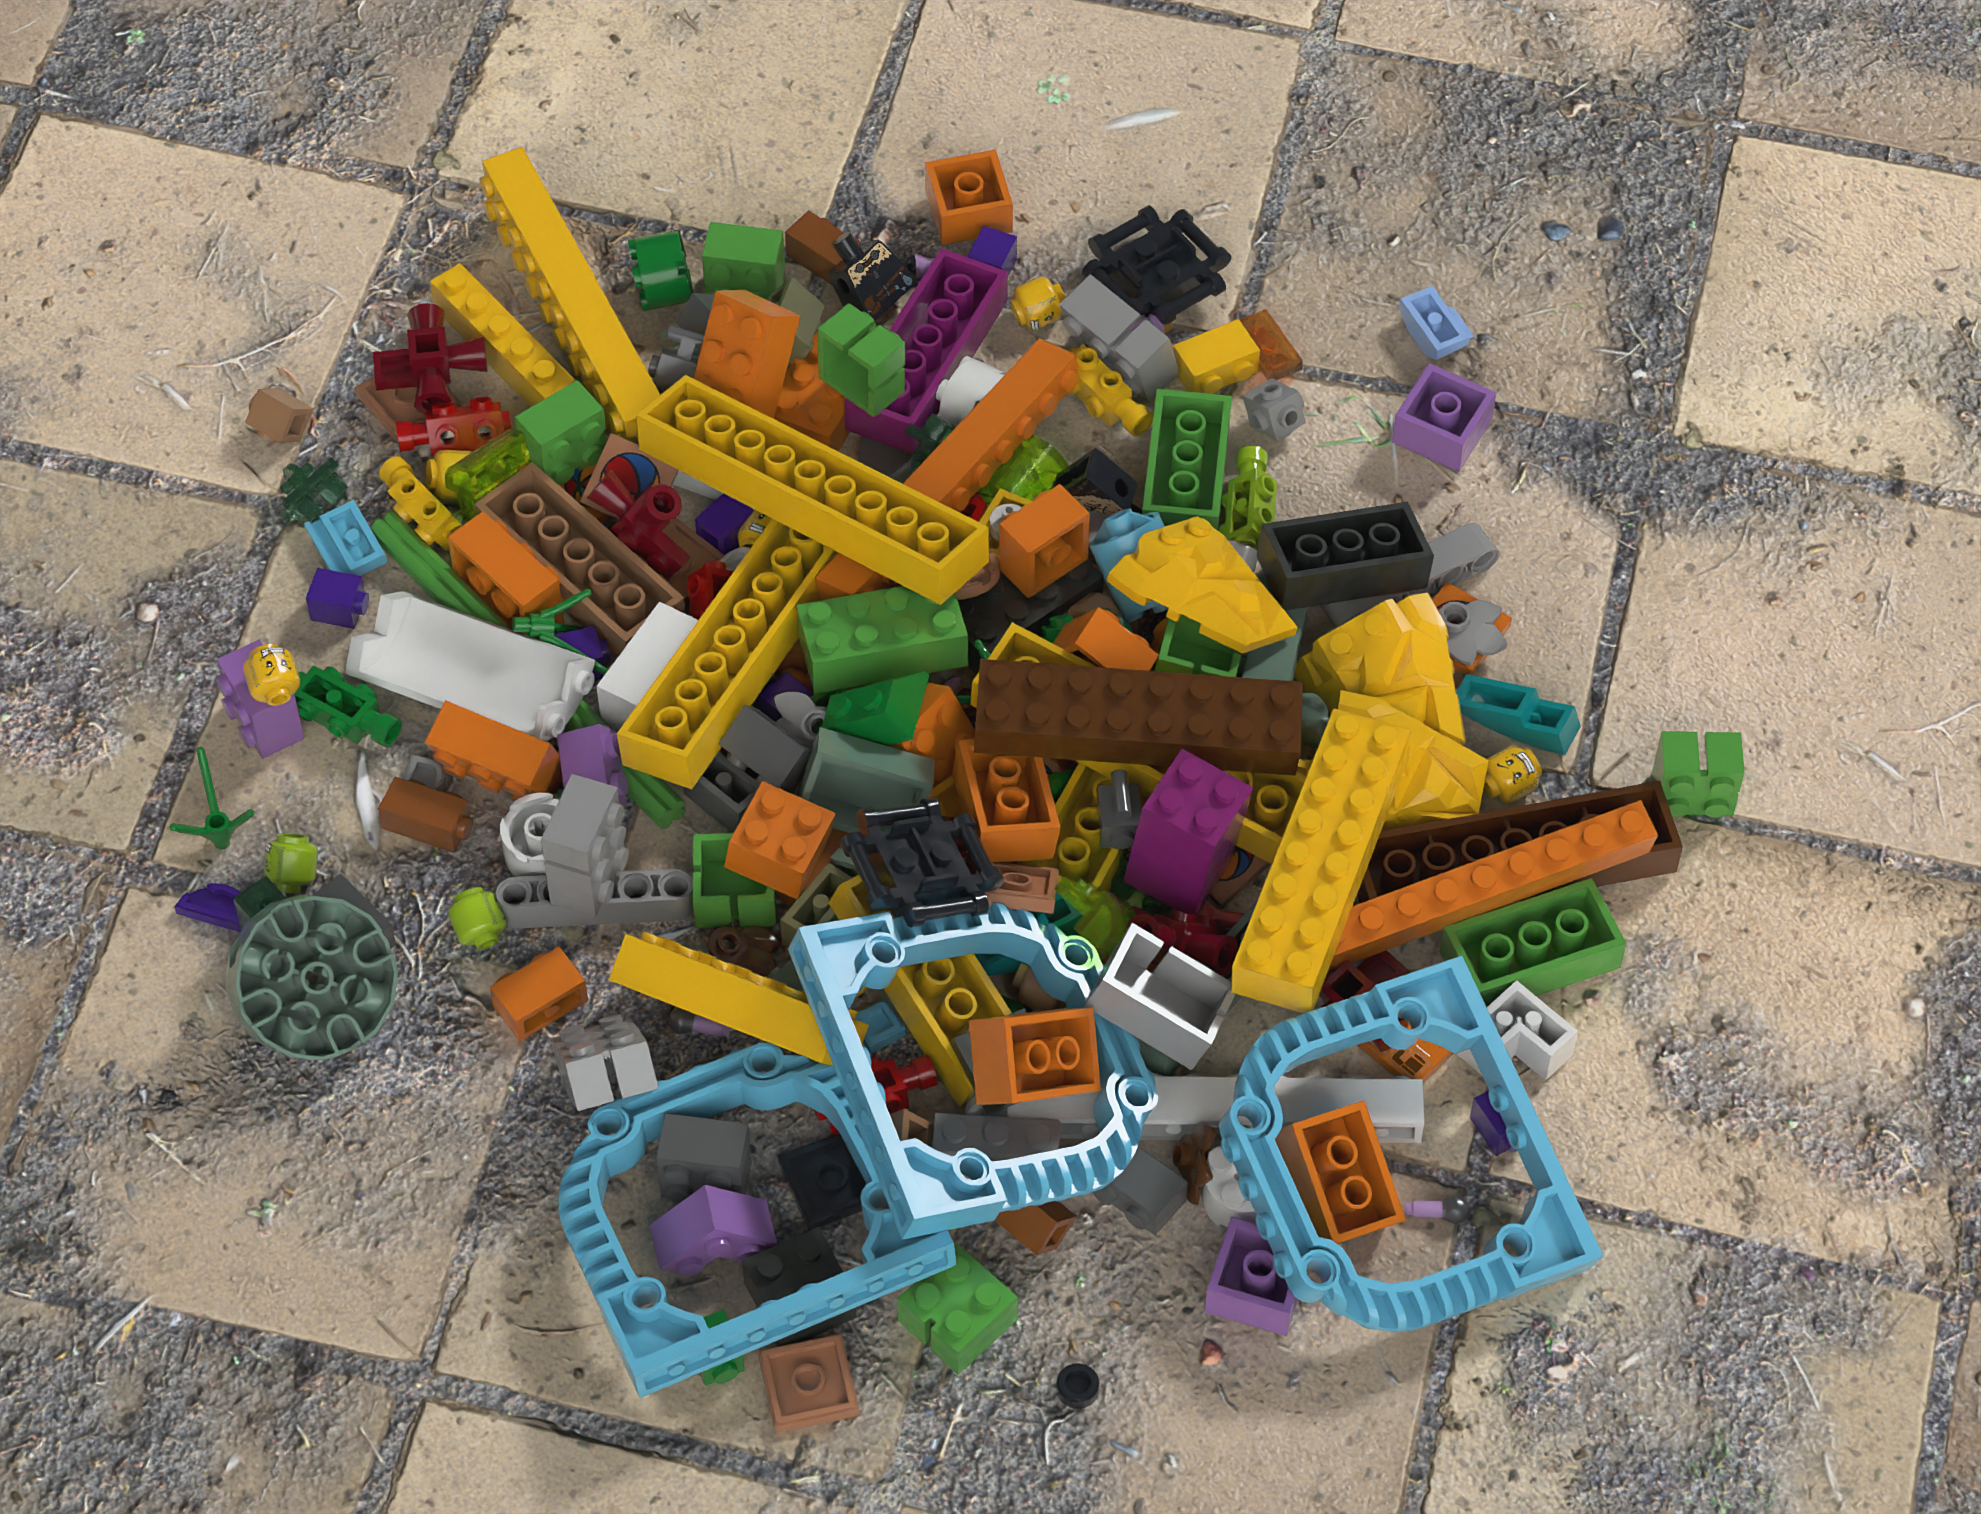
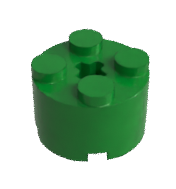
(661, 269)

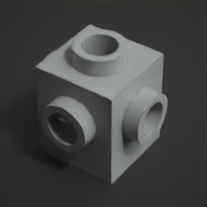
(1274, 409)

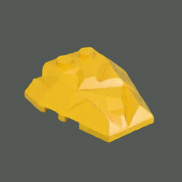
(1205, 579)
(1391, 655)
(1440, 774)

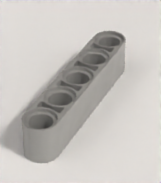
(1456, 559)
(653, 906)

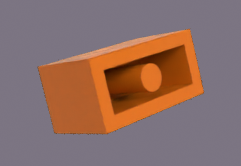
(538, 993)

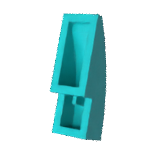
(1519, 713)

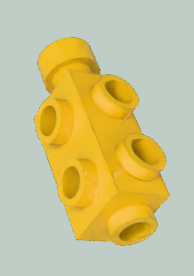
(1107, 401)
(418, 503)

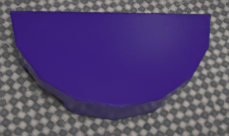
(211, 906)

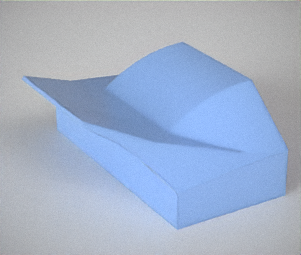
(1434, 324)

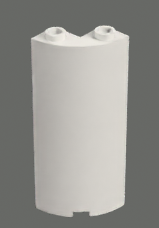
(478, 665)

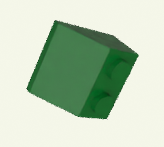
(879, 711)

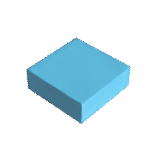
(883, 1026)

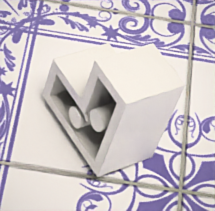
(1530, 1031)

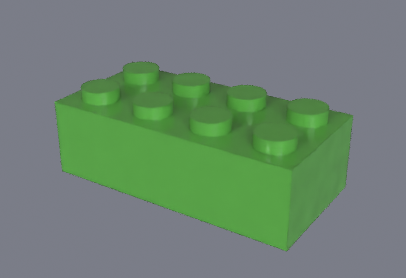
(1187, 456)
(879, 637)
(1538, 942)

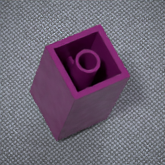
(1187, 833)

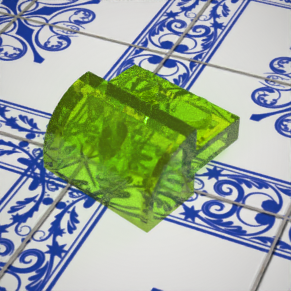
(487, 469)
(1027, 472)
(1103, 913)

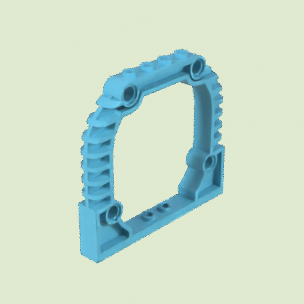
(1447, 1011)
(918, 1181)
(668, 1343)

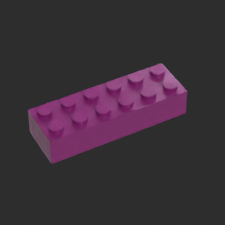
(940, 327)

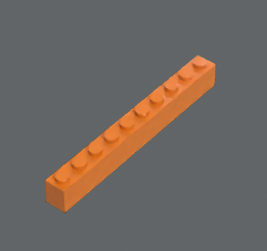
(974, 449)
(1495, 882)

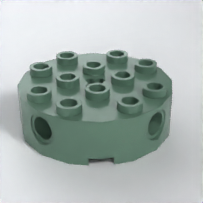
(302, 1017)

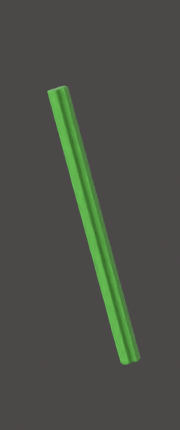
(450, 590)

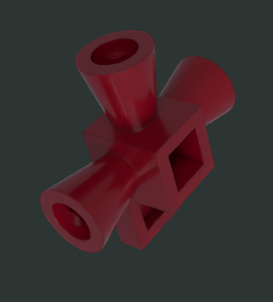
(427, 359)
(643, 520)
(1192, 935)
(1352, 981)

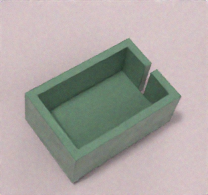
(861, 774)

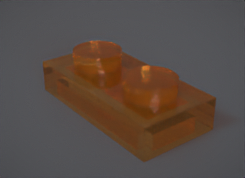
(1276, 352)

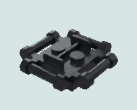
(1161, 268)
(918, 865)

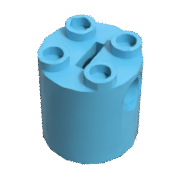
(1119, 538)

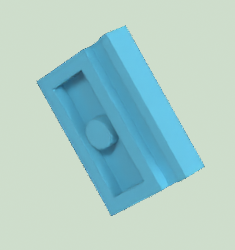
(346, 541)

